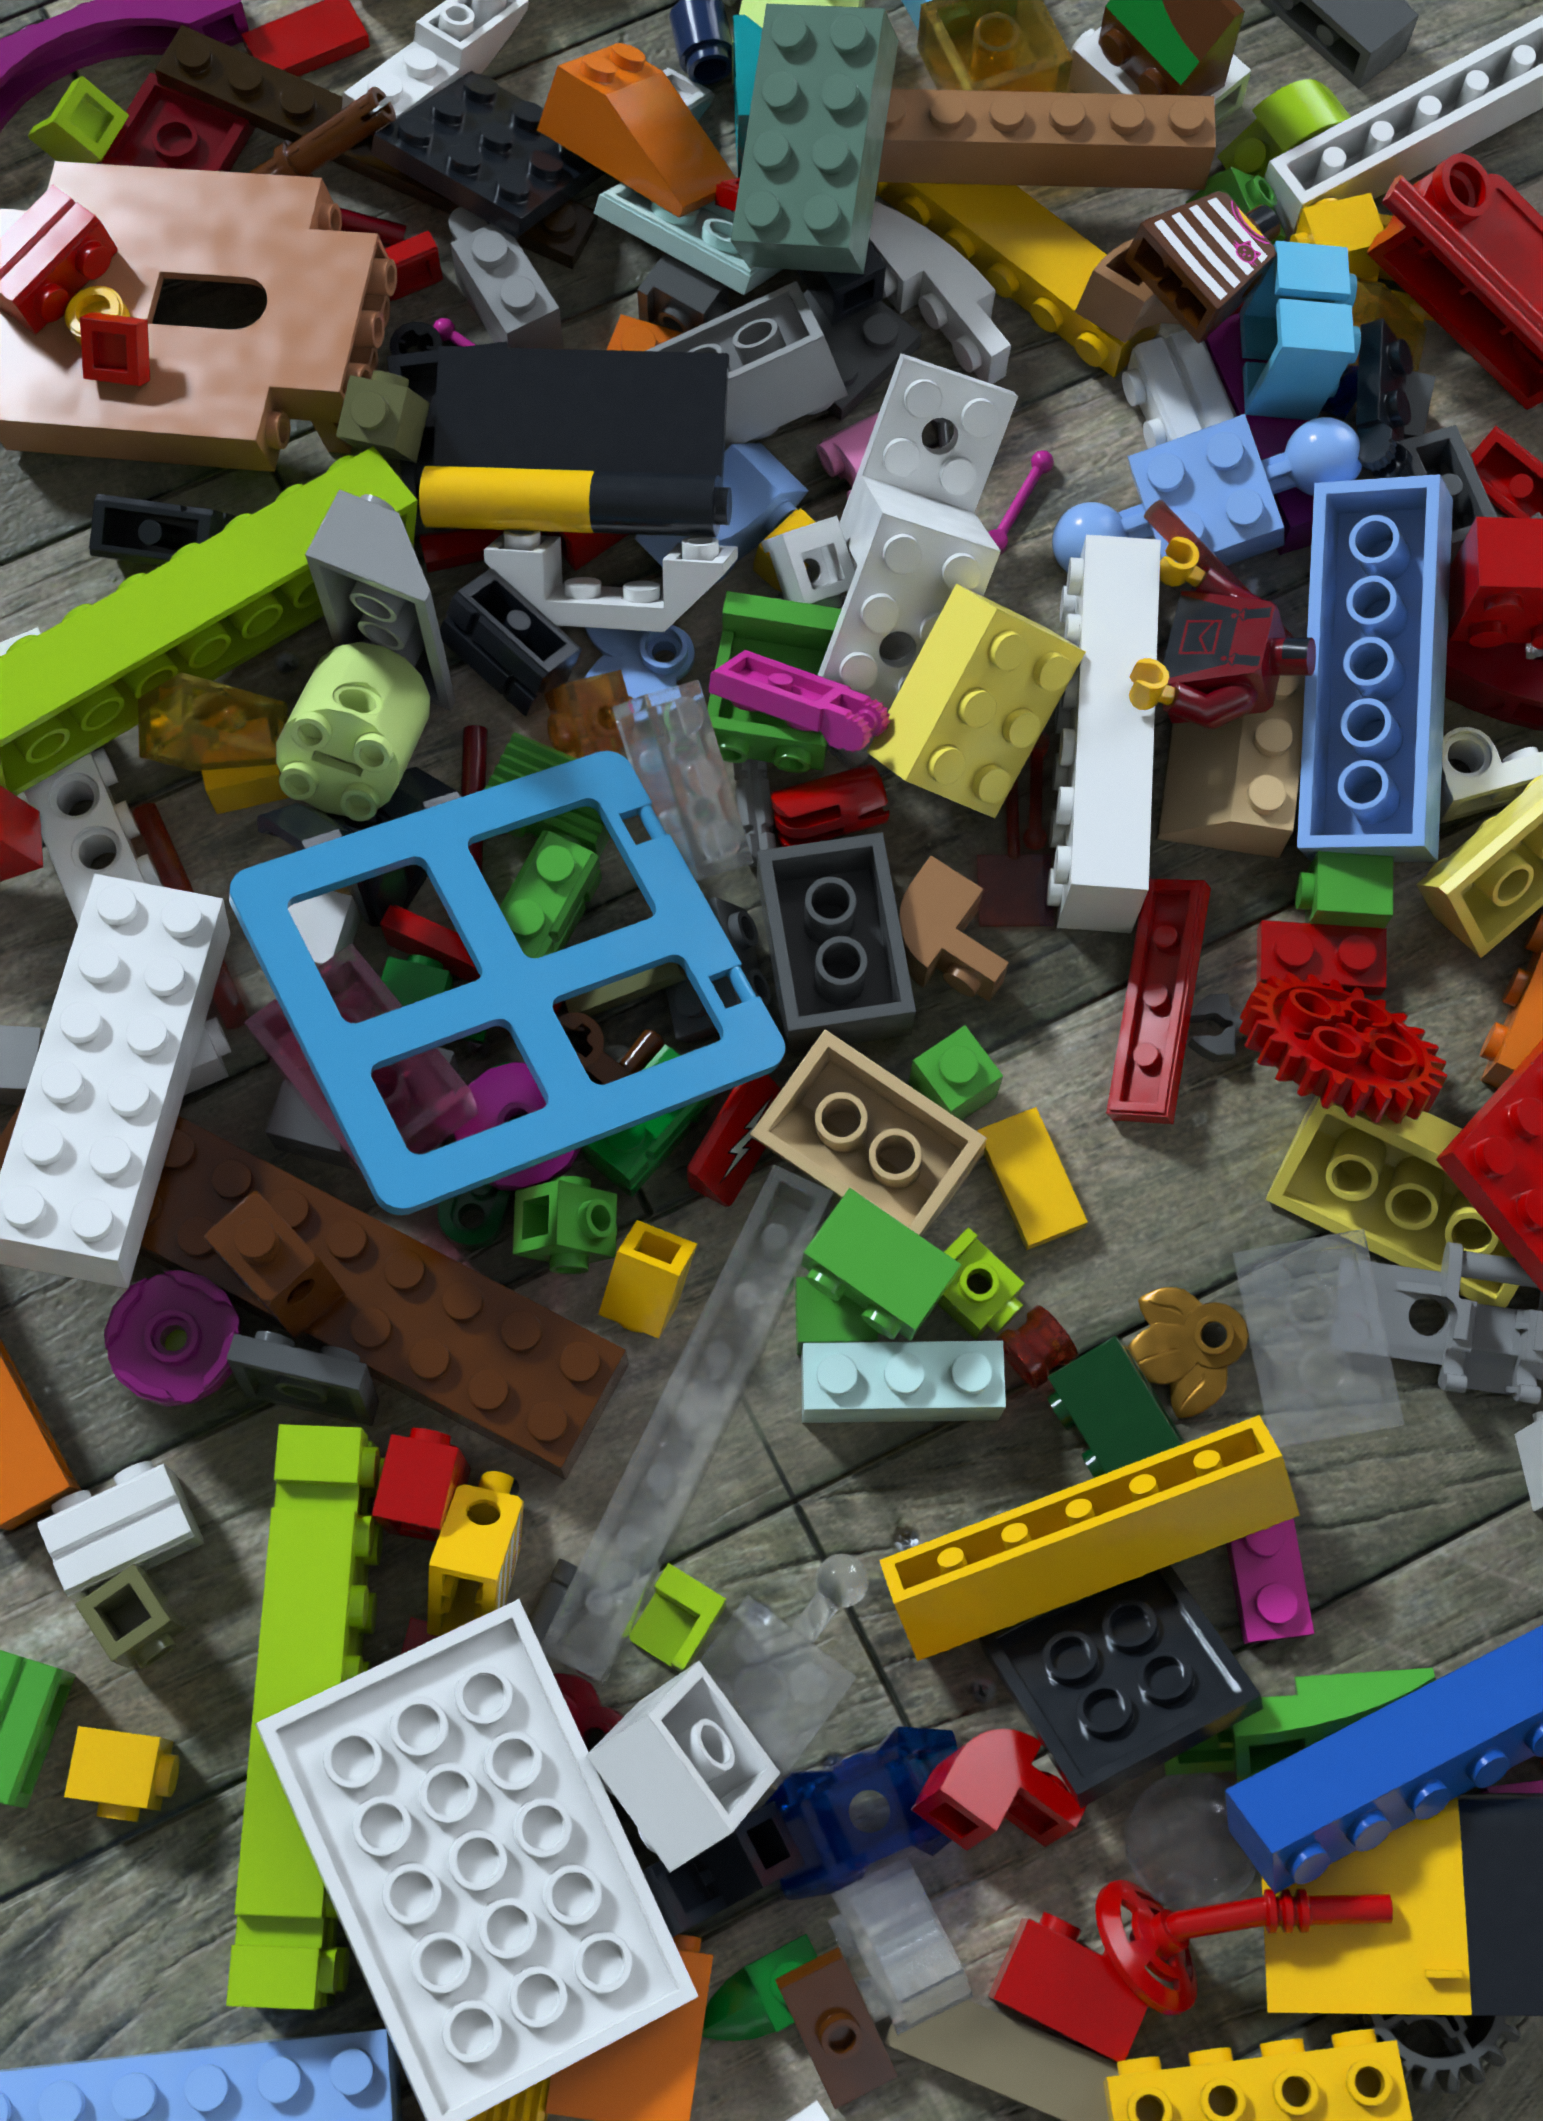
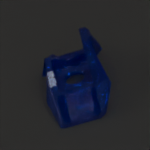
(819, 1801)

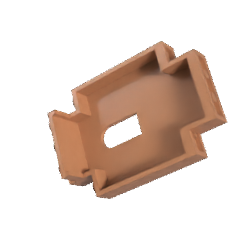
(210, 390)

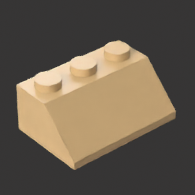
(1237, 781)
(869, 1133)

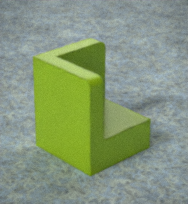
(80, 125)
(677, 1619)

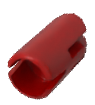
(830, 806)

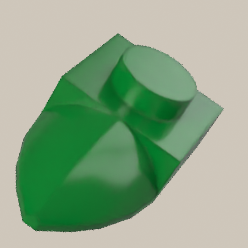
(750, 2000)

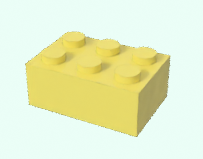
(975, 702)

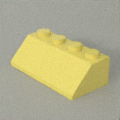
(1493, 876)
(1387, 1182)

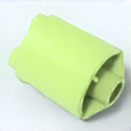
(353, 730)

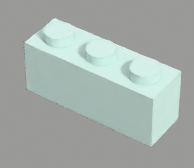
(902, 1381)

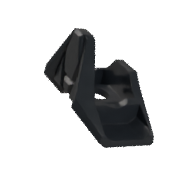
(308, 826)

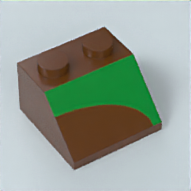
(1172, 43)

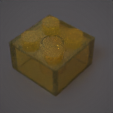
(993, 46)

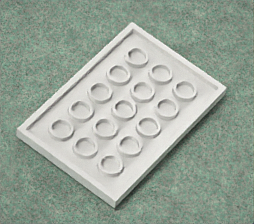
(476, 1864)

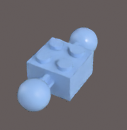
(1218, 488)

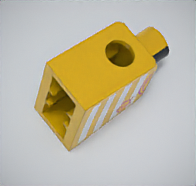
(475, 1544)

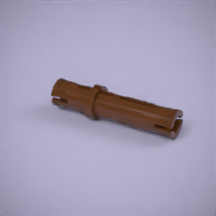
(330, 138)

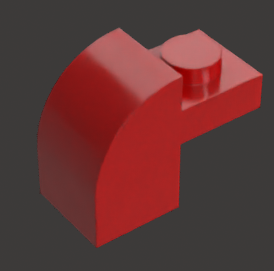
(992, 1781)

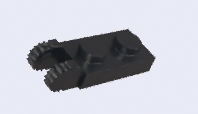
(1383, 401)

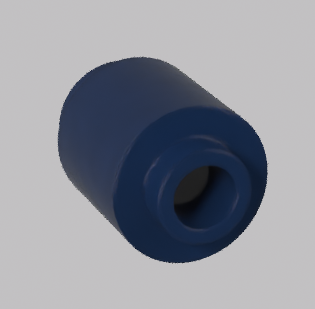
(702, 39)

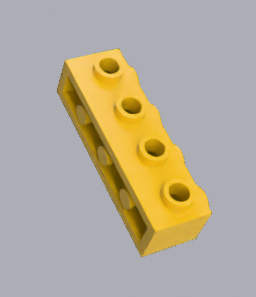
(1341, 2083)

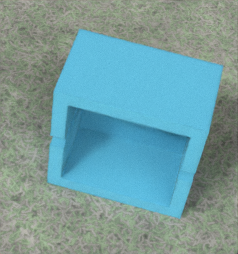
(1302, 328)

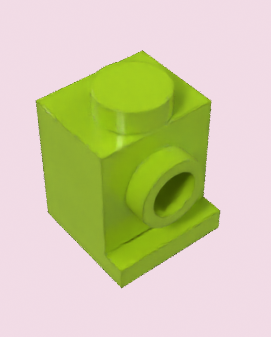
(985, 1310)

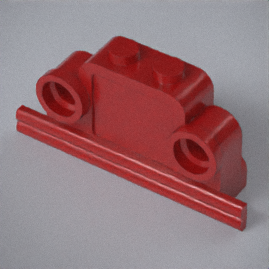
(1474, 264)

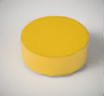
(93, 299)

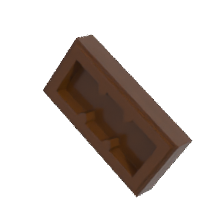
(836, 2028)

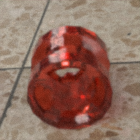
(1037, 1346)

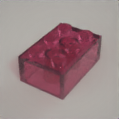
(419, 1092)

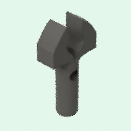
(1217, 1009)

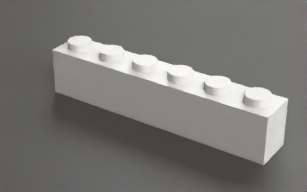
(1414, 126)

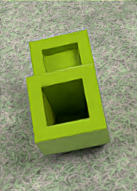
(1282, 123)

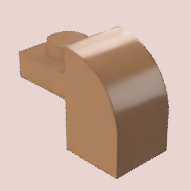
(932, 927)

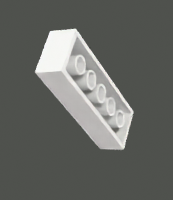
(1104, 740)
(110, 1080)

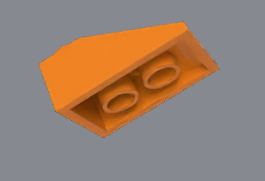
(634, 128)

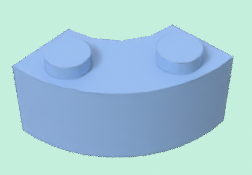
(761, 500)

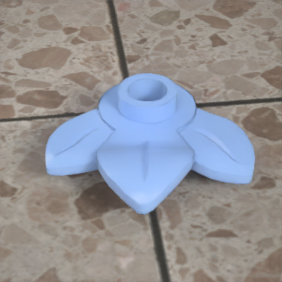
(634, 653)

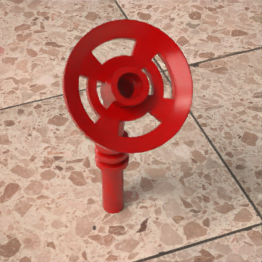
(1166, 1934)

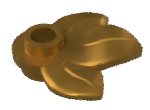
(1175, 1349)

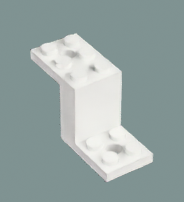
(915, 520)

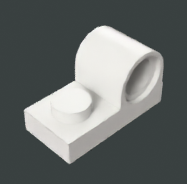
(1490, 780)

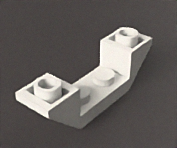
(535, 570)

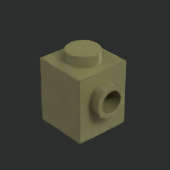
(383, 415)
(132, 1618)

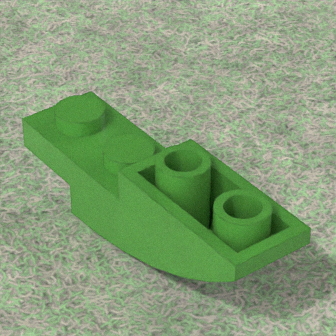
(1296, 1721)

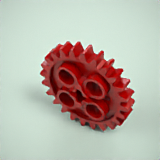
(1342, 1048)

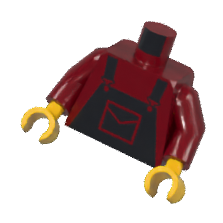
(1220, 650)

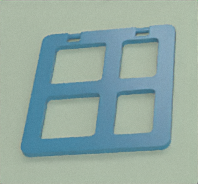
(511, 987)

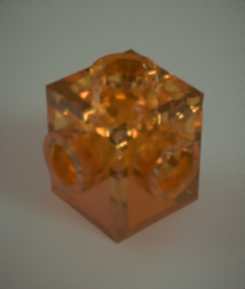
(583, 715)

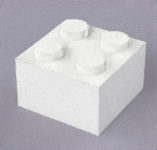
(684, 1767)

